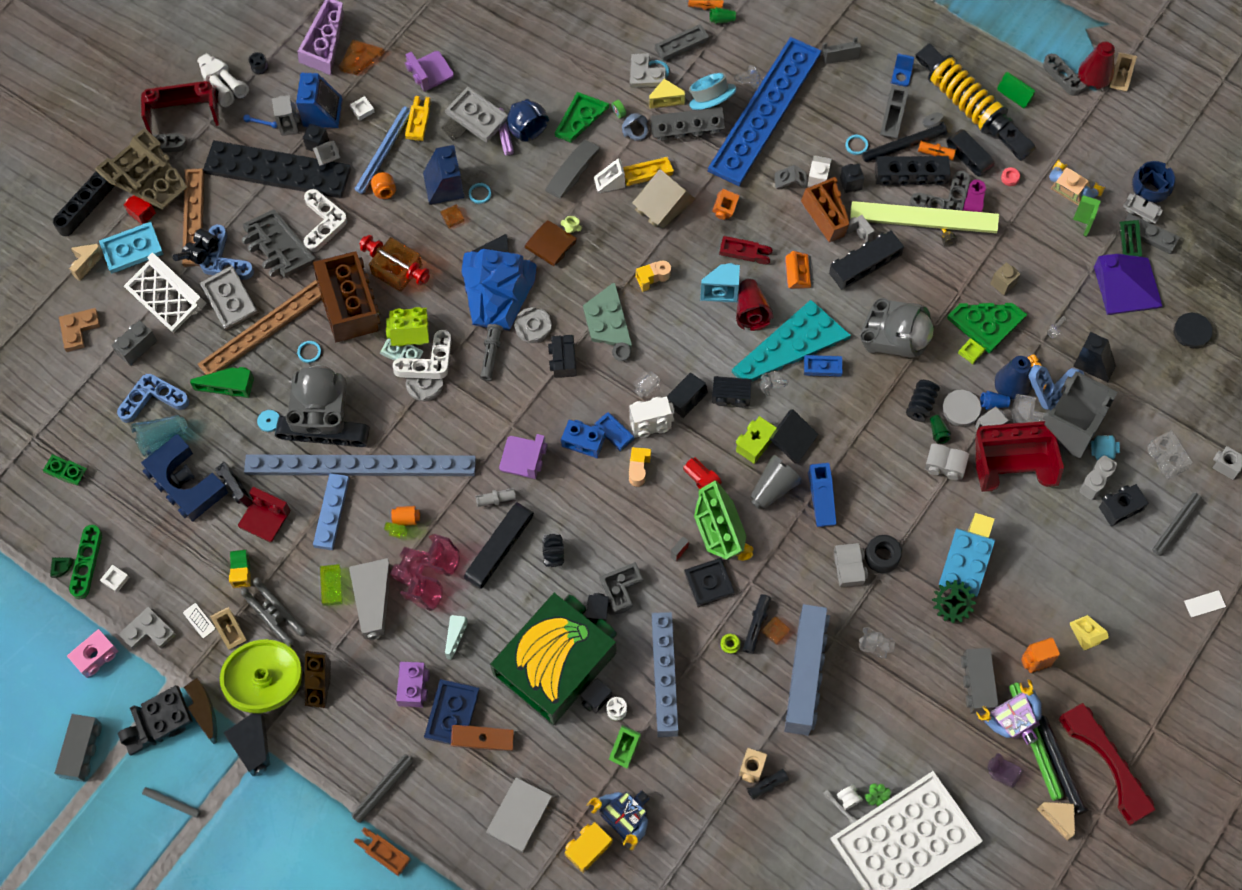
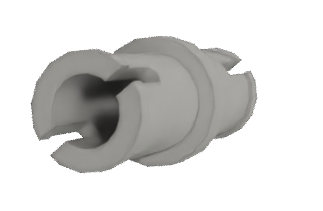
(495, 497)

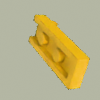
(645, 171)

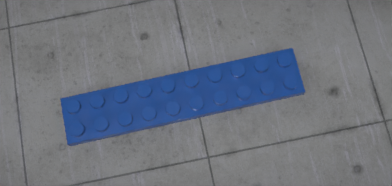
(764, 111)

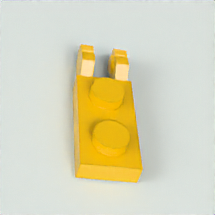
(418, 119)

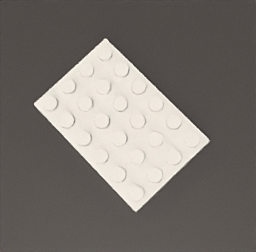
(907, 838)

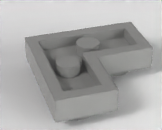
(642, 75)
(147, 625)

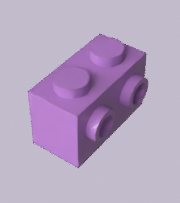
(411, 684)

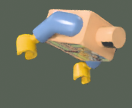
(1071, 184)

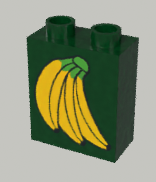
(555, 656)

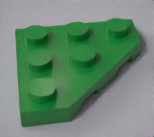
(987, 322)

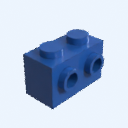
(583, 438)

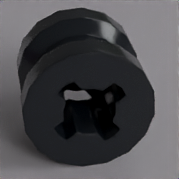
(258, 63)

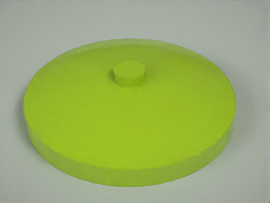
(260, 676)

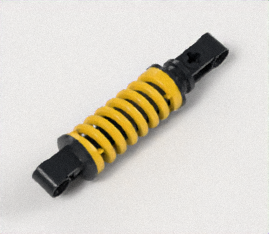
(987, 115)

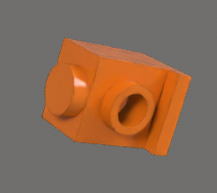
(727, 199)

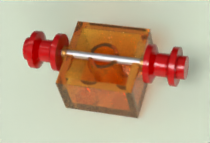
(394, 262)

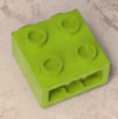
(407, 326)

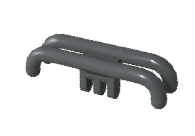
(273, 613)

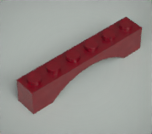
(1131, 798)

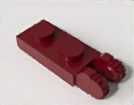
(745, 250)

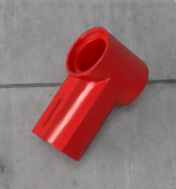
(700, 473)

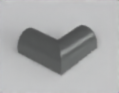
(616, 584)

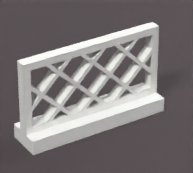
(171, 279)

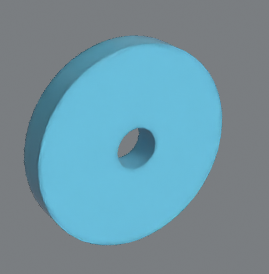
(267, 415)

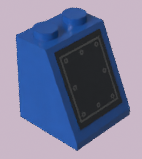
(318, 101)

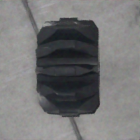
(553, 550)

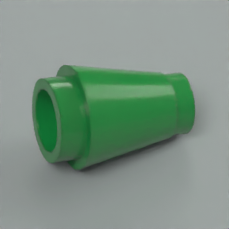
(721, 15)

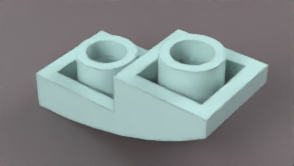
(397, 352)

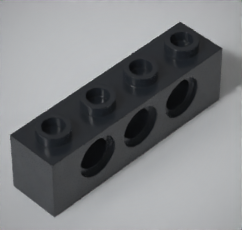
(919, 164)

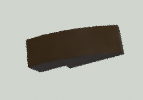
(202, 709)

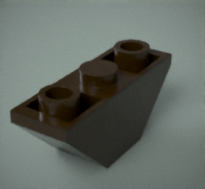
(317, 678)

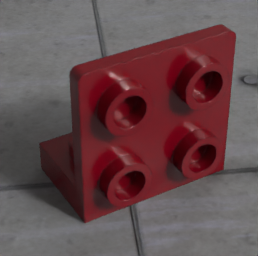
(264, 515)

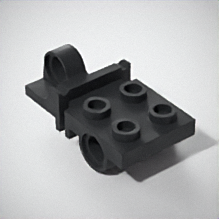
(158, 718)

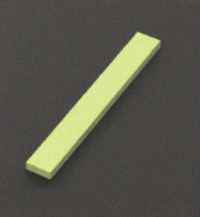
(926, 217)

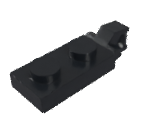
(233, 483)

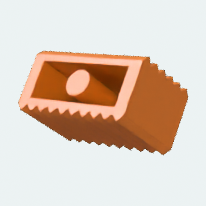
(1040, 655)

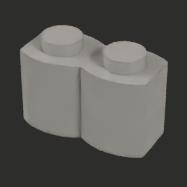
(946, 461)
(1098, 477)
(849, 565)

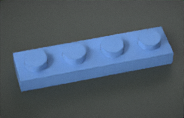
(331, 511)

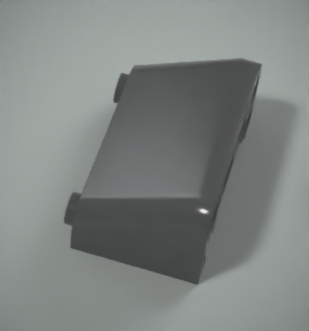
(1079, 412)

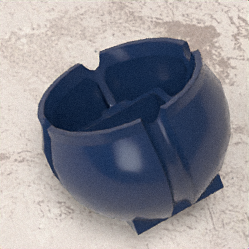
(527, 120)
(1158, 176)

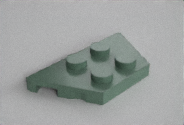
(606, 318)

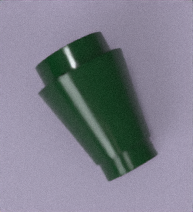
(940, 431)

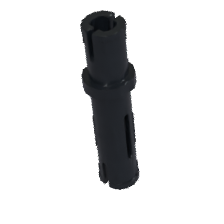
(759, 615)

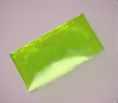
(331, 585)

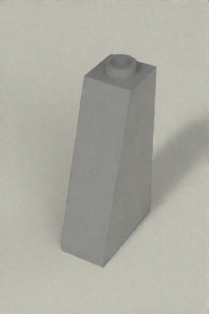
(371, 595)

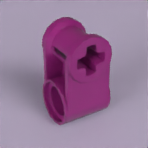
(975, 196)

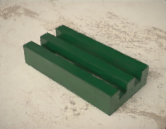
(1138, 238)

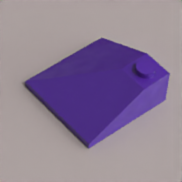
(1126, 283)

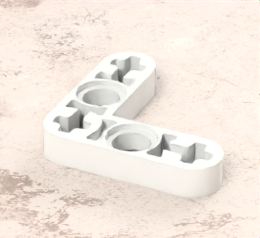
(328, 222)
(430, 365)

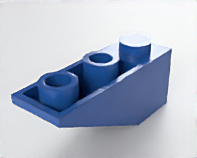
(822, 494)

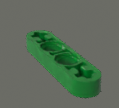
(82, 561)

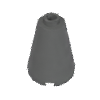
(774, 483)

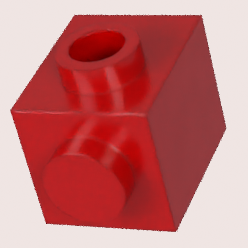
(139, 209)

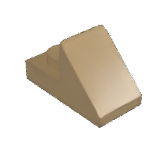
(87, 258)

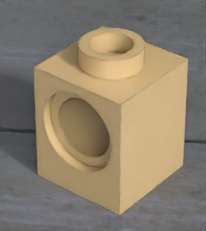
(756, 757)

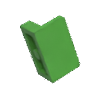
(1086, 212)

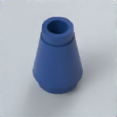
(990, 400)

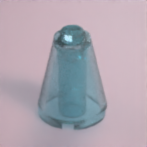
(156, 432)

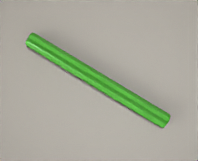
(1042, 757)

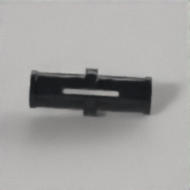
(779, 777)

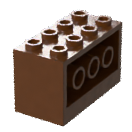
(347, 296)

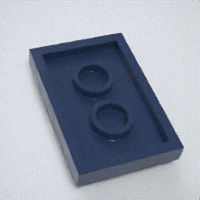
(452, 706)

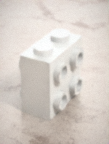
(651, 416)

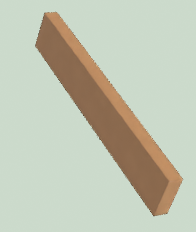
(193, 207)

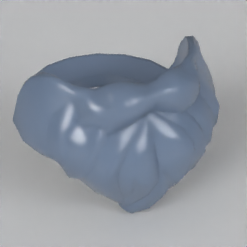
(626, 130)

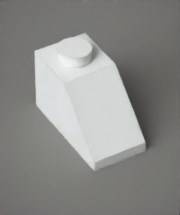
(819, 170)

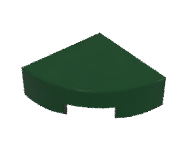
(60, 566)

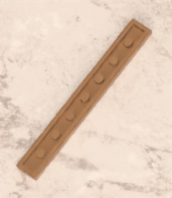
(261, 330)

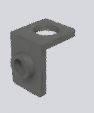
(790, 175)

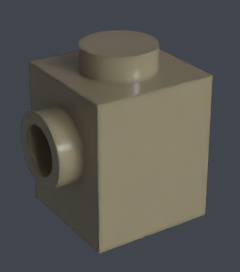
(1005, 278)

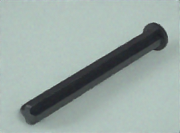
(905, 142)
(1061, 766)

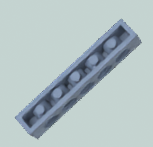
(664, 675)

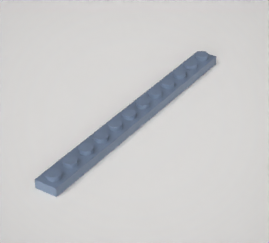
(361, 465)

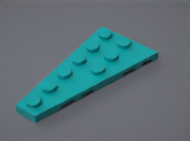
(800, 335)

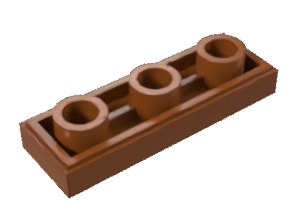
(493, 738)

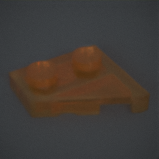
(359, 56)

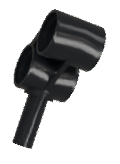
(197, 252)

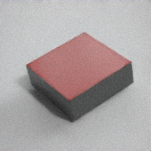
(681, 546)

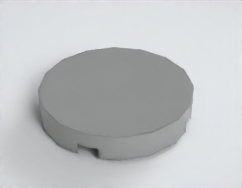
(533, 325)
(423, 388)
(961, 408)

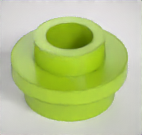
(730, 638)

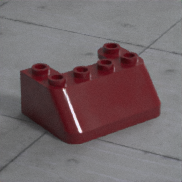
(1017, 450)

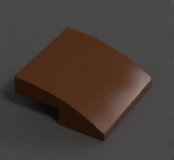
(550, 243)

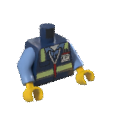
(624, 814)

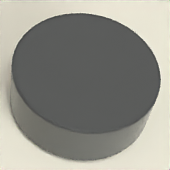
(621, 351)

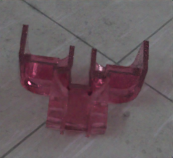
(426, 591)

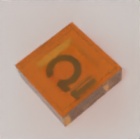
(452, 216)
(775, 630)

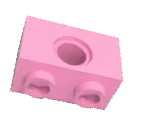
(81, 655)

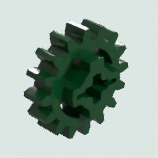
(954, 592)

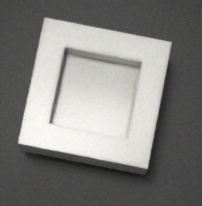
(362, 108)
(114, 578)

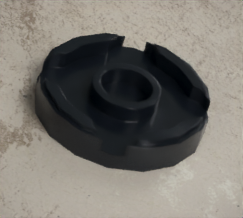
(1193, 330)

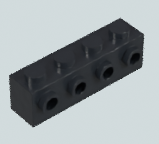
(866, 259)

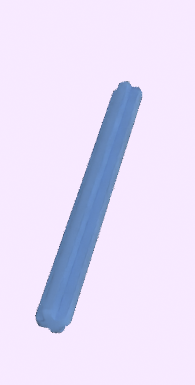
(383, 150)

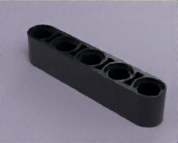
(81, 204)
(352, 435)
(498, 545)

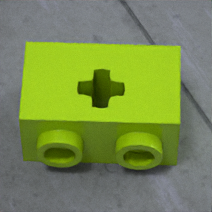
(755, 448)

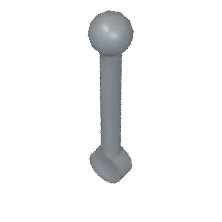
(852, 819)

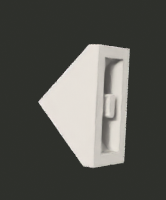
(611, 177)

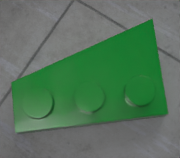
(580, 116)

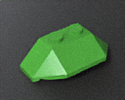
(719, 522)

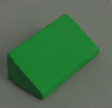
(1016, 90)

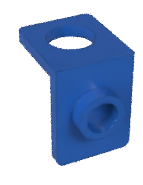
(903, 66)

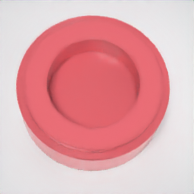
(1010, 176)

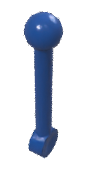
(247, 118)

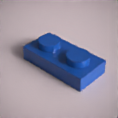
(822, 365)

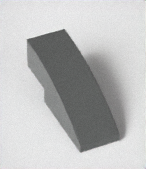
(894, 112)

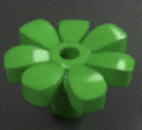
(877, 794)

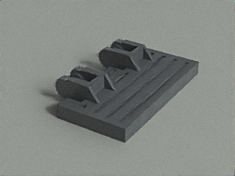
(277, 239)

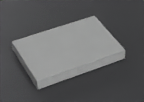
(476, 114)
(229, 297)
(519, 815)

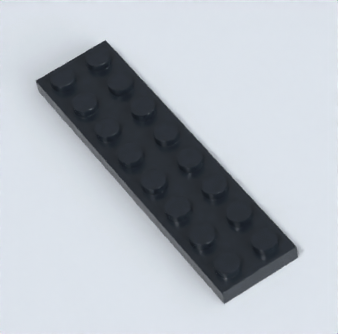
(276, 169)

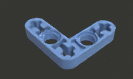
(219, 262)
(147, 392)
(1052, 393)

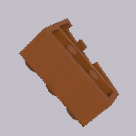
(826, 209)

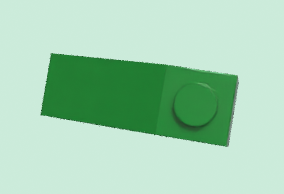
(229, 382)

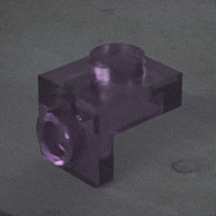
(1004, 771)

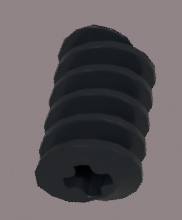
(922, 400)

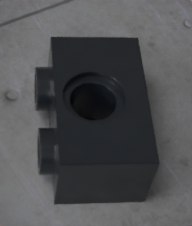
(1116, 513)

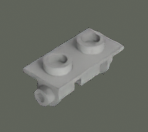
(1149, 213)

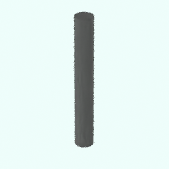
(171, 802)

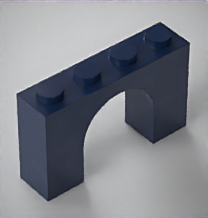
(190, 501)

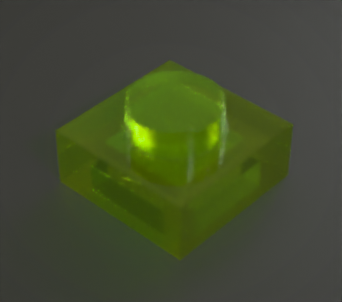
(395, 530)

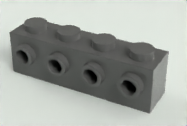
(687, 122)

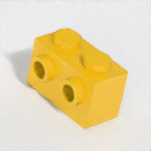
(588, 847)

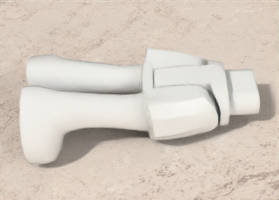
(214, 71)

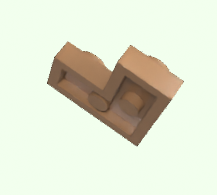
(74, 324)

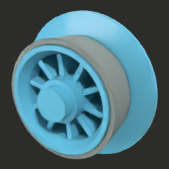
(710, 91)

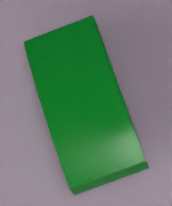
(64, 470)

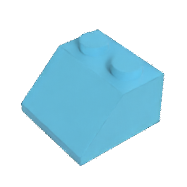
(721, 284)

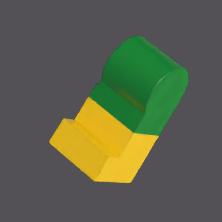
(239, 569)

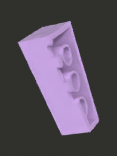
(322, 38)

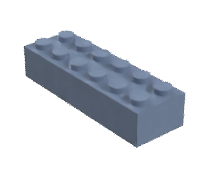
(806, 668)

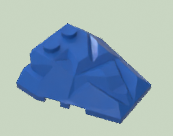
(496, 286)

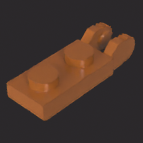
(384, 852)

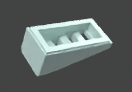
(455, 632)

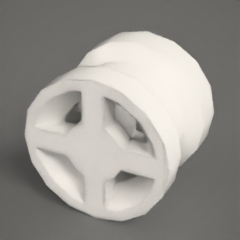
(616, 704)
(849, 797)

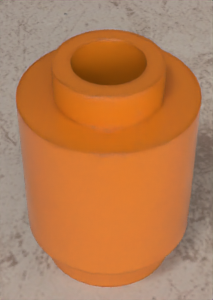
(405, 515)

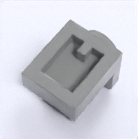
(326, 152)
(862, 228)

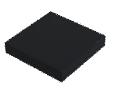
(793, 436)
(709, 582)

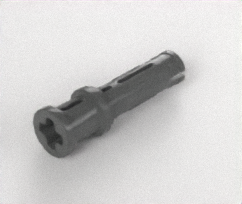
(492, 344)

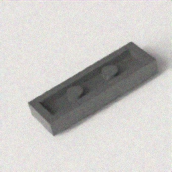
(681, 42)
(1153, 235)

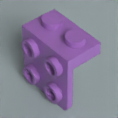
(428, 70)
(523, 456)

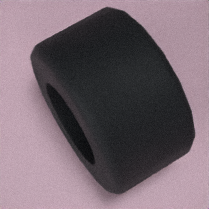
(889, 543)

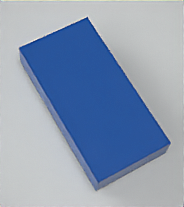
(614, 431)

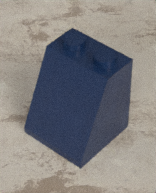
(443, 176)

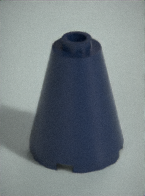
(1014, 378)

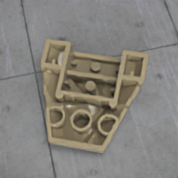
(144, 171)

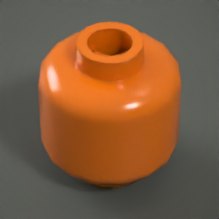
(383, 185)

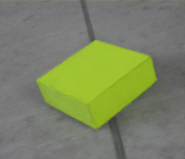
(971, 351)

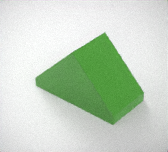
(625, 746)

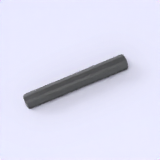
(1177, 524)
(382, 788)

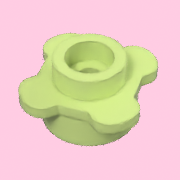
(571, 224)

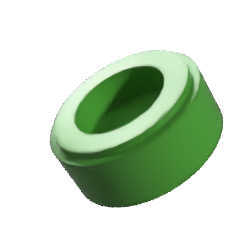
(618, 109)

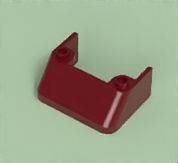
(178, 95)

